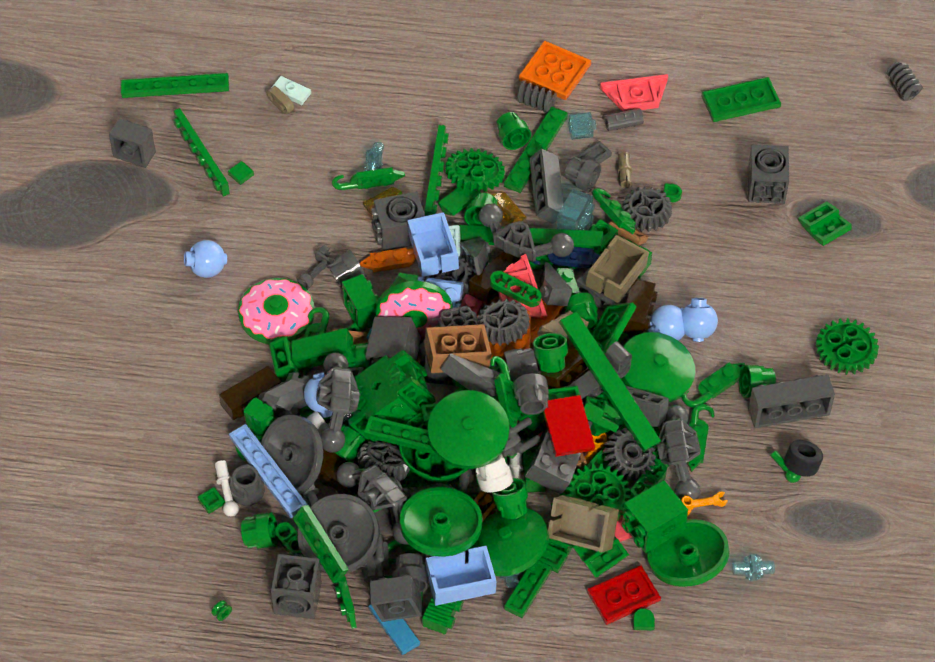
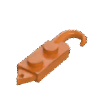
(389, 259)

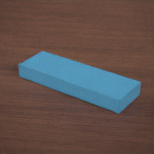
(399, 633)

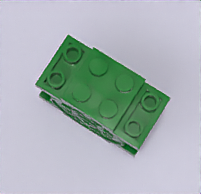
(390, 391)

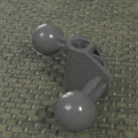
(517, 238)
(339, 394)
(677, 447)
(375, 489)

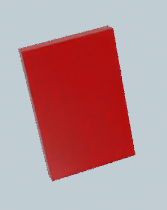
(568, 426)
(623, 594)

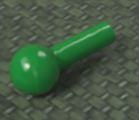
(790, 476)

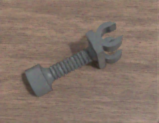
(306, 280)

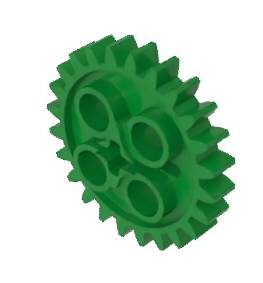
(475, 170)
(847, 346)
(586, 482)

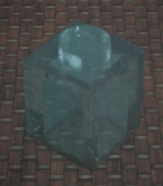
(581, 125)

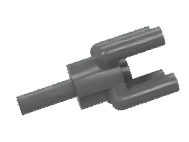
(514, 442)
(378, 562)

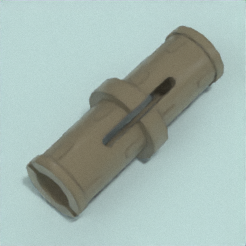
(624, 170)

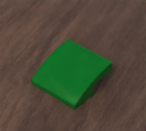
(825, 223)
(600, 562)

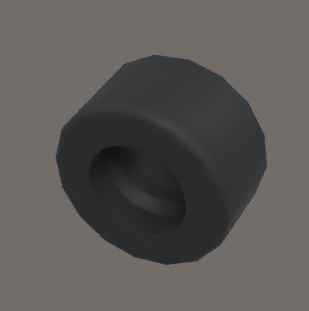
(803, 458)

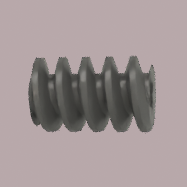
(904, 80)
(536, 98)

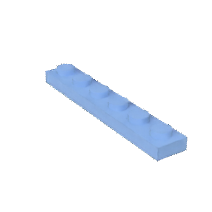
(268, 470)

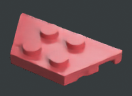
(636, 92)
(523, 272)

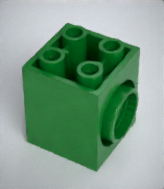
(654, 516)

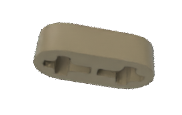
(280, 100)

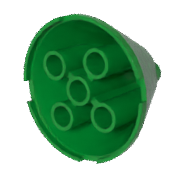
(426, 464)

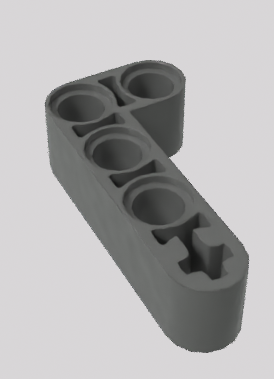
(621, 362)

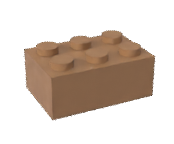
(463, 341)

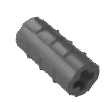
(624, 119)

